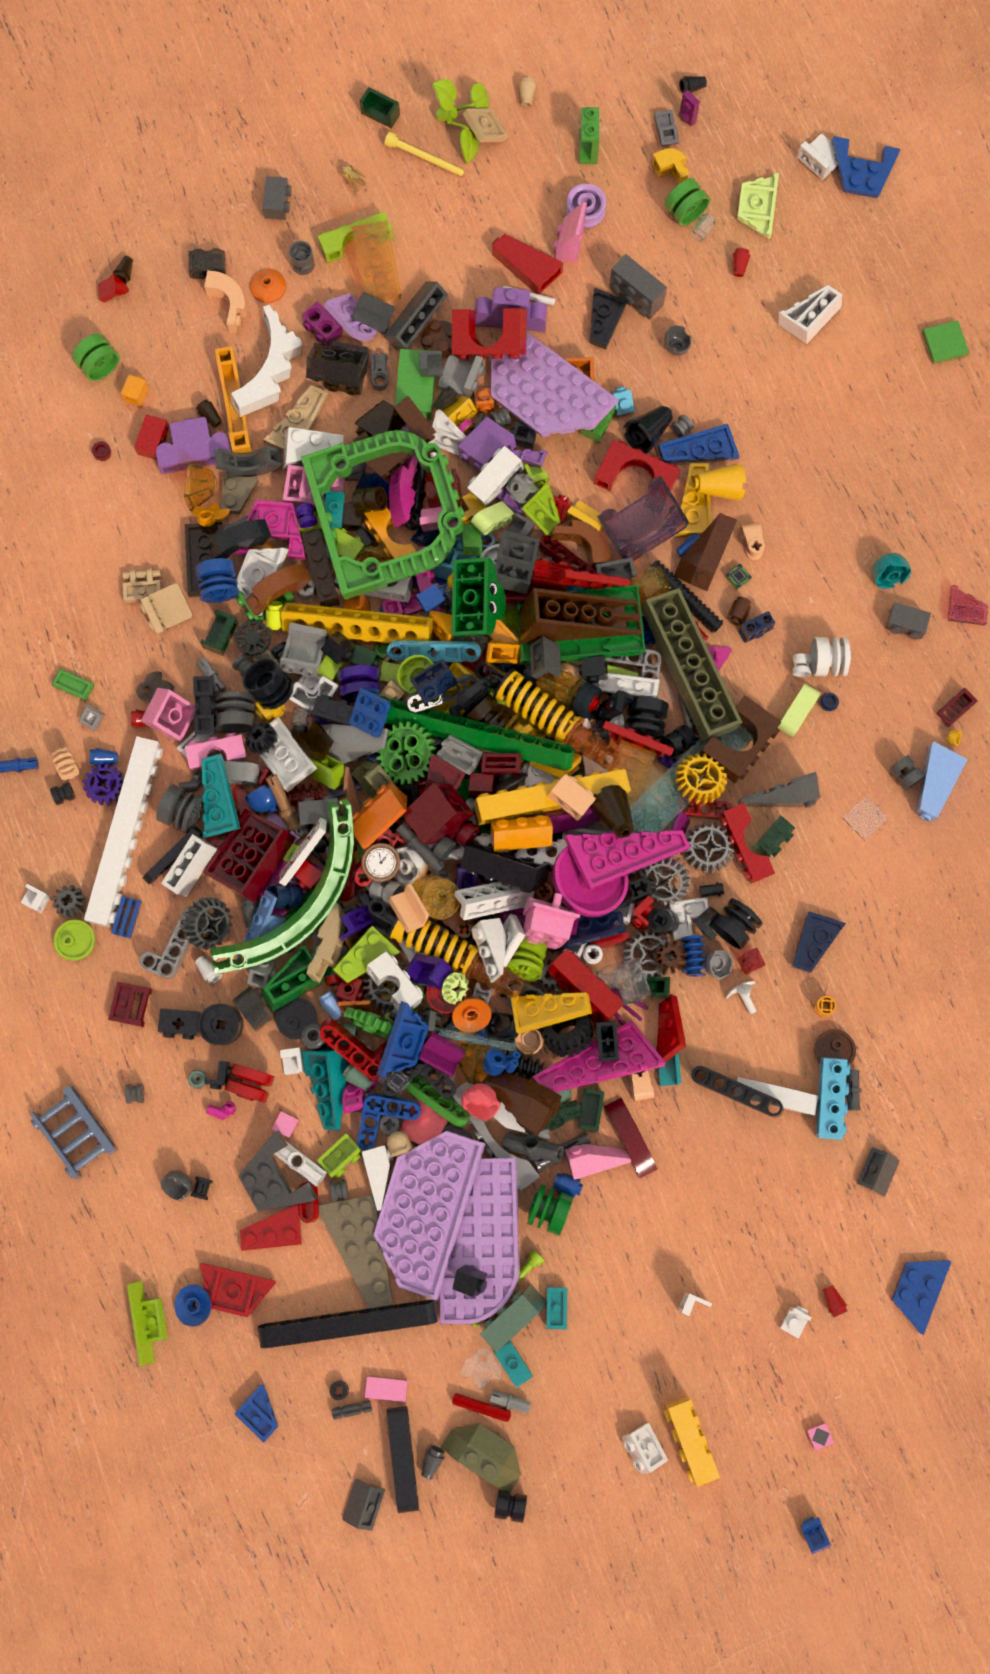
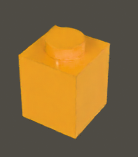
(135, 390)

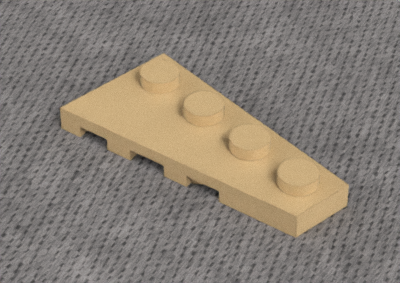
(300, 416)

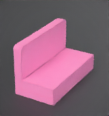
(429, 519)

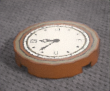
(380, 862)

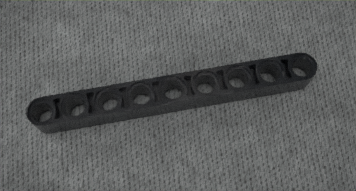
(347, 1323)

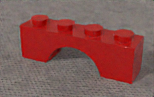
(754, 865)

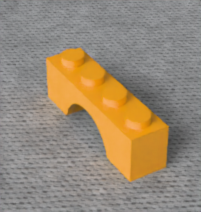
(381, 524)

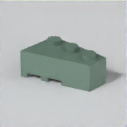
(513, 1317)

